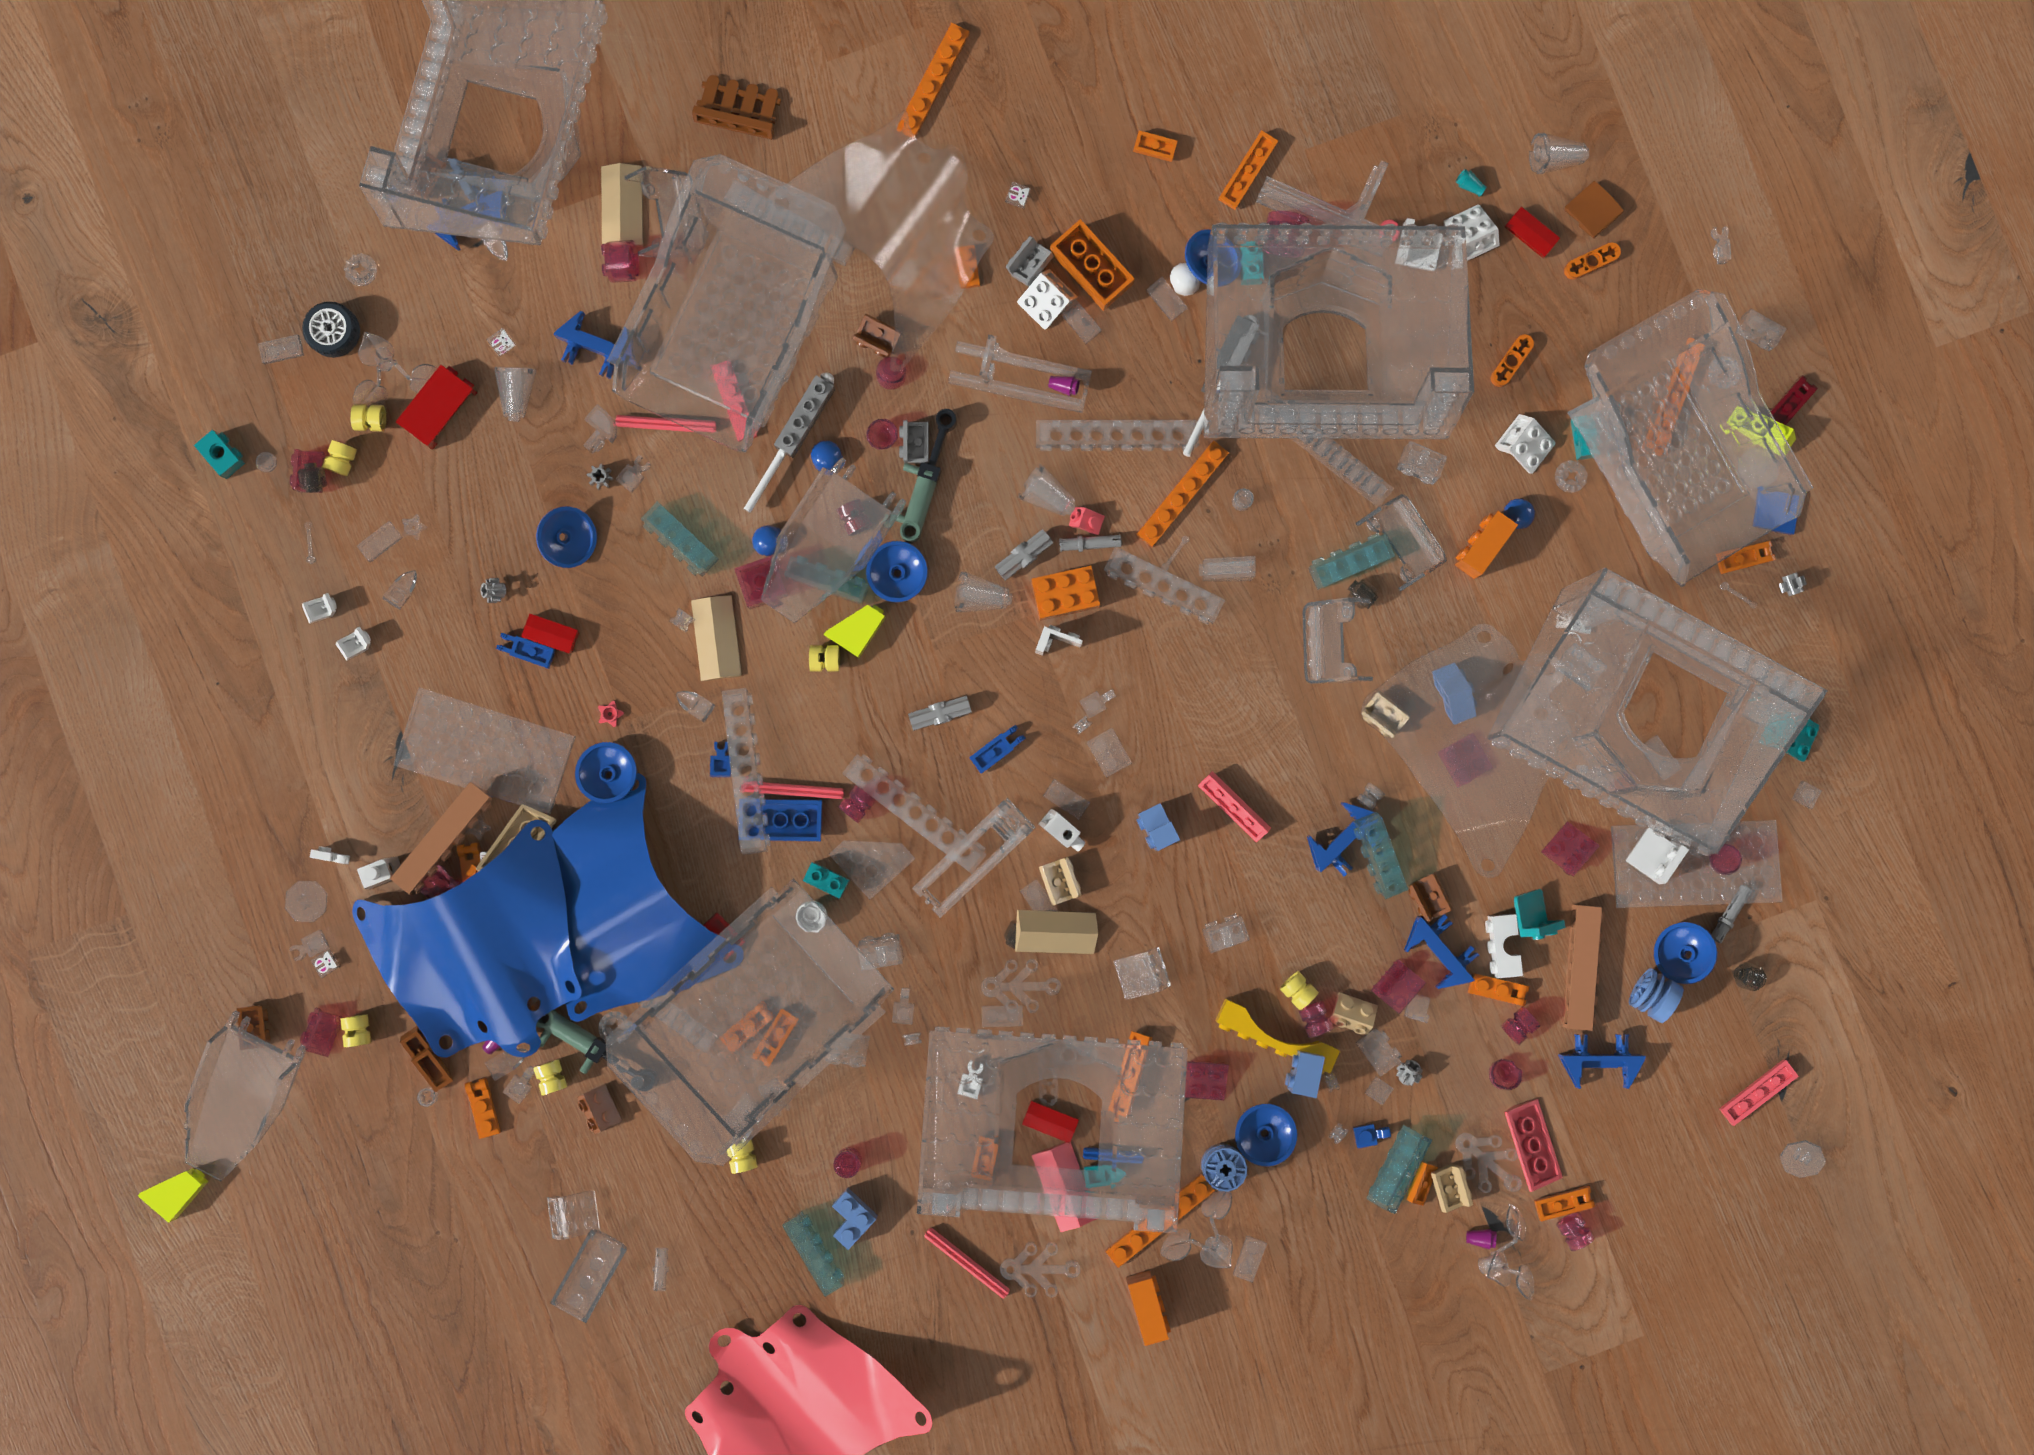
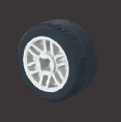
(318, 331)

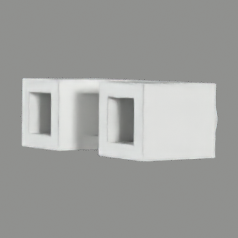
(1499, 929)

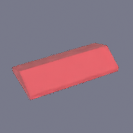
(1533, 1144)
(1061, 1157)

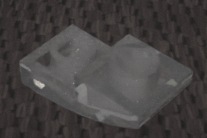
(1066, 799)

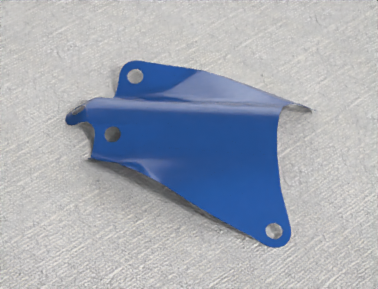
(619, 916)
(480, 950)

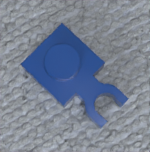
(720, 764)

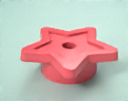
(610, 719)

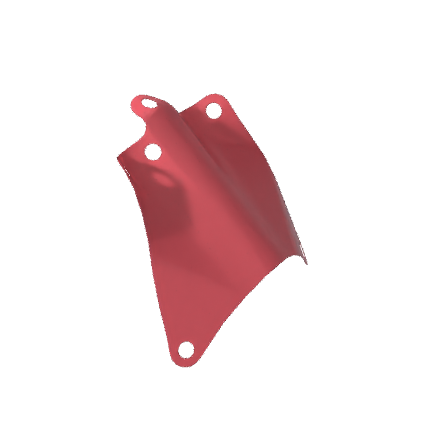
(804, 1398)

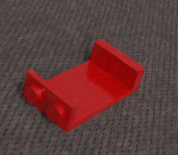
(435, 405)

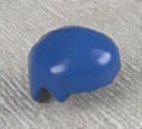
(825, 455)
(1520, 512)
(765, 540)

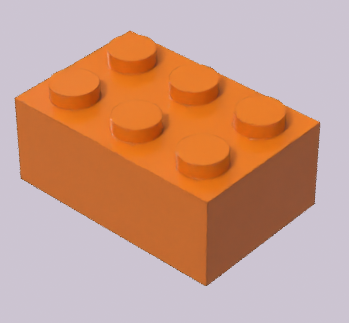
(1485, 544)
(1065, 593)
(1148, 1307)

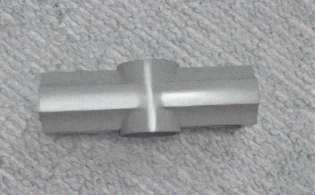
(1023, 554)
(939, 713)

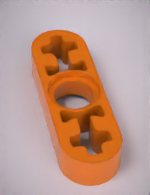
(1607, 260)
(1525, 351)

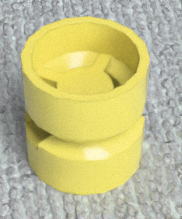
(365, 417)
(339, 458)
(832, 658)
(1300, 992)
(355, 1030)
(550, 1077)
(744, 1159)

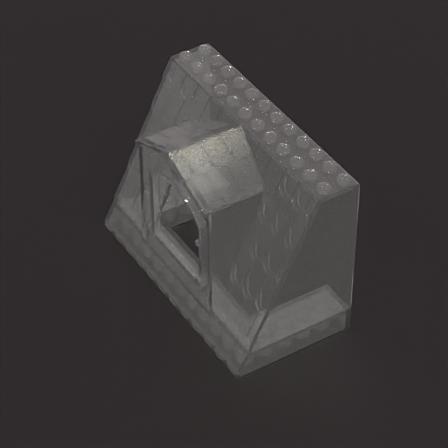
(505, 45)
(1389, 279)
(1582, 676)
(973, 1118)

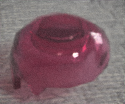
(886, 377)
(881, 434)
(1726, 861)
(1505, 1074)

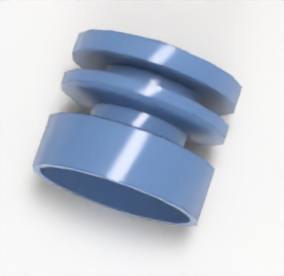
(1656, 995)
(1213, 1161)

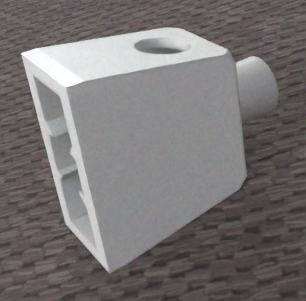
(1057, 825)
(378, 872)

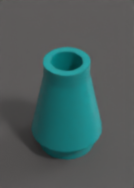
(1469, 181)

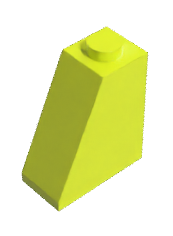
(857, 629)
(175, 1194)

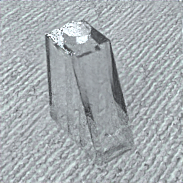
(1228, 569)

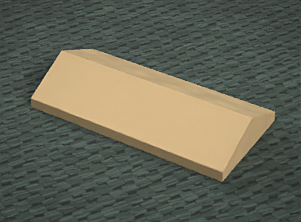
(621, 204)
(716, 638)
(515, 825)
(1056, 932)

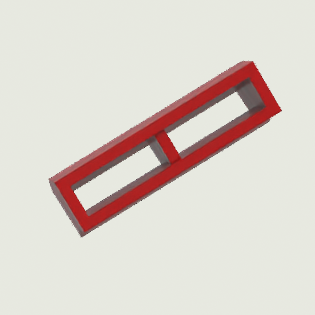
(1532, 232)
(550, 633)
(1050, 1122)

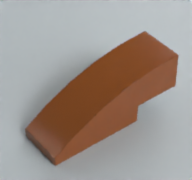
(425, 1059)

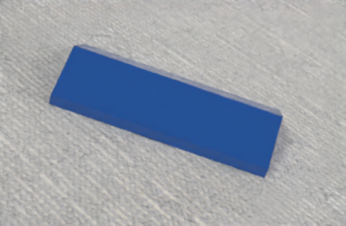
(791, 820)

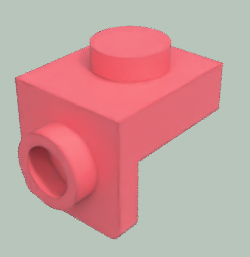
(1086, 520)

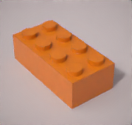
(1092, 265)

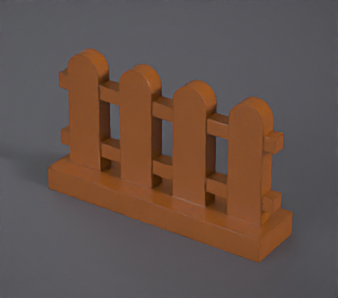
(734, 119)

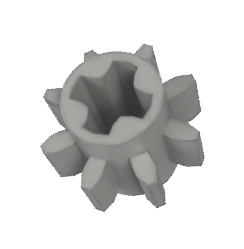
(597, 472)
(1792, 584)
(493, 590)
(1409, 1072)

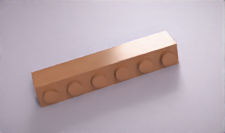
(441, 839)
(1582, 967)

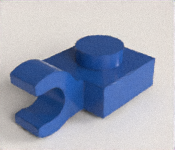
(1367, 1135)

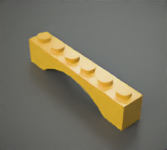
(1237, 1018)

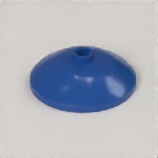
(1197, 253)
(579, 537)
(893, 557)
(592, 770)
(1675, 943)
(1276, 1145)

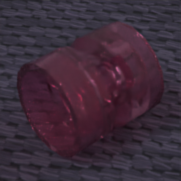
(857, 804)
(1316, 1020)
(1520, 1025)
(847, 1162)
(1576, 1234)

